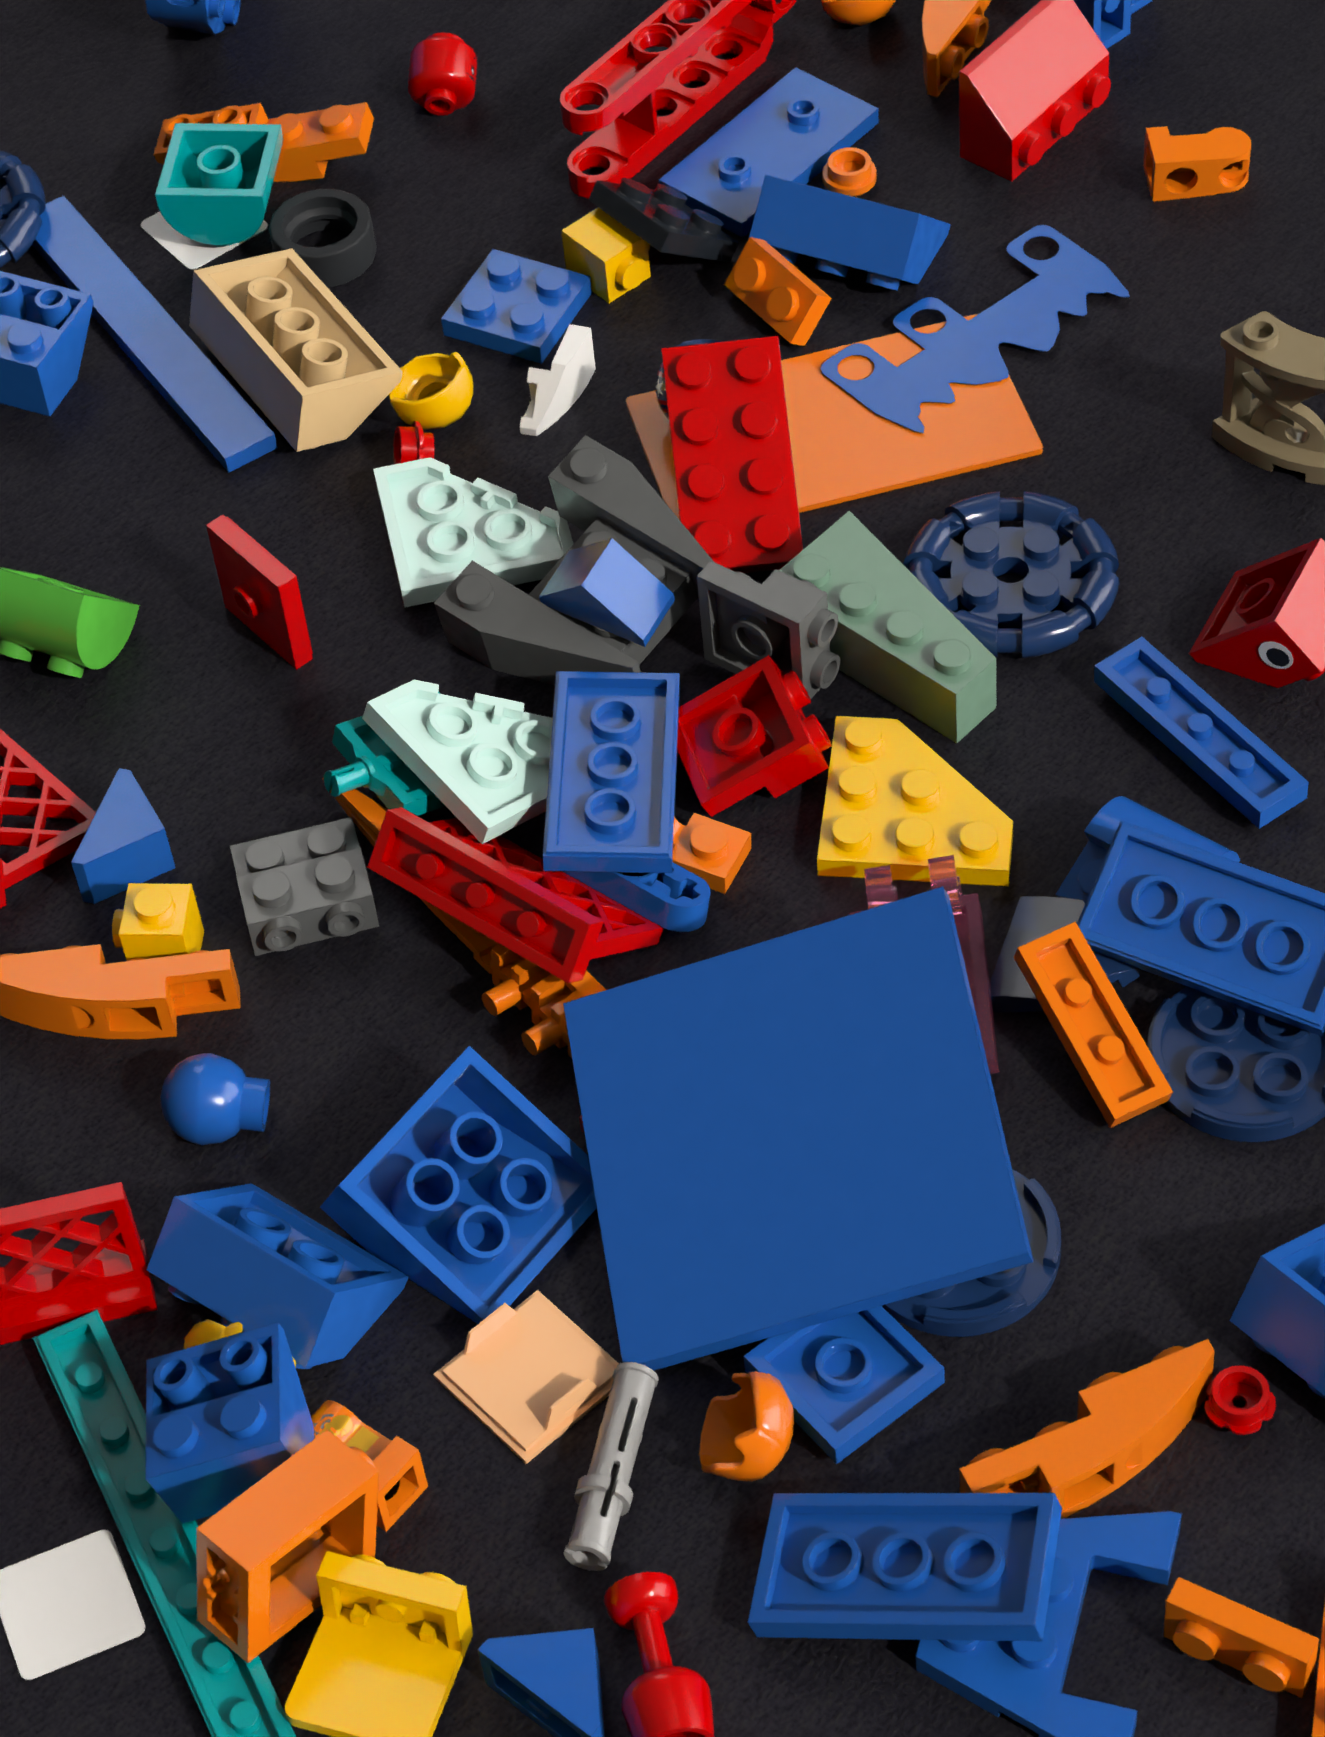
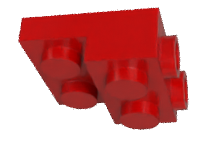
(750, 737)

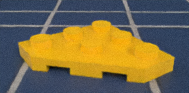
(903, 805)

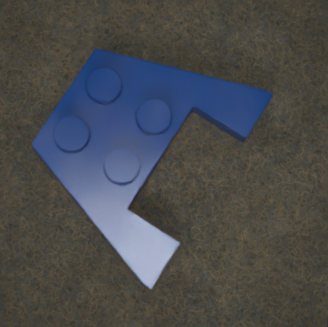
(1029, 1676)

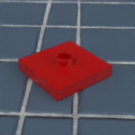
(260, 591)

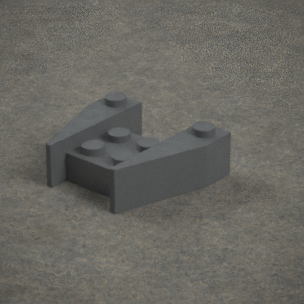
(530, 640)

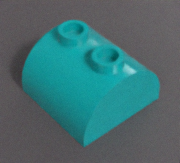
(218, 180)

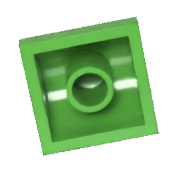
(61, 621)

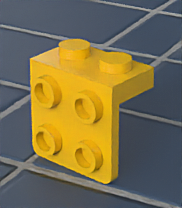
(380, 1651)

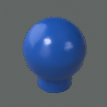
(212, 1099)

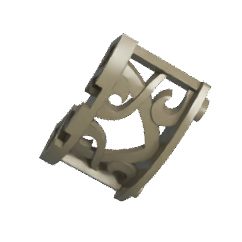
(1275, 423)

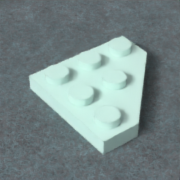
(446, 522)
(474, 755)

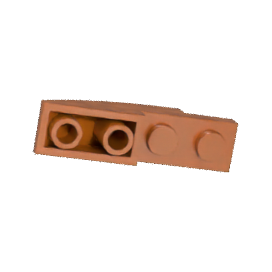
(949, 36)
(307, 137)
(133, 999)
(1117, 1433)

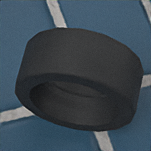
(327, 211)

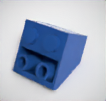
(40, 341)
(222, 1419)

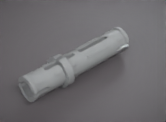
(605, 1490)

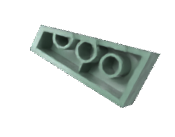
(897, 632)

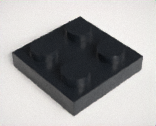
(664, 219)

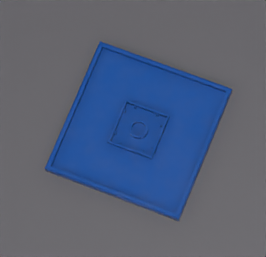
(793, 1133)

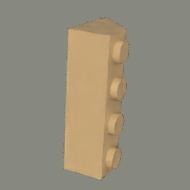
(291, 346)

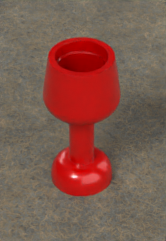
(666, 1697)

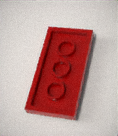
(733, 452)

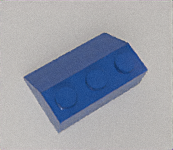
(847, 232)
(271, 1265)

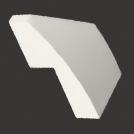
(558, 389)

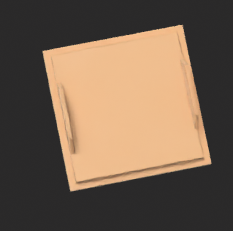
(529, 1374)

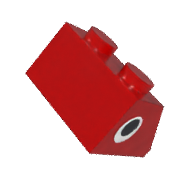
(1270, 620)

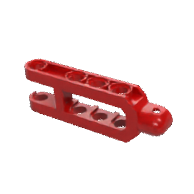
(638, 83)

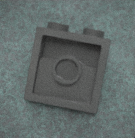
(774, 618)
(304, 886)

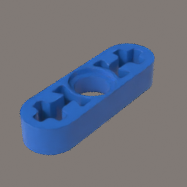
(668, 899)

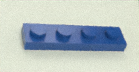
(1201, 732)

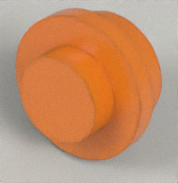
(849, 172)

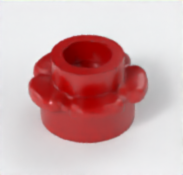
(412, 443)
(1239, 1384)

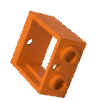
(268, 1543)

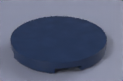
(1237, 1068)
(998, 1298)

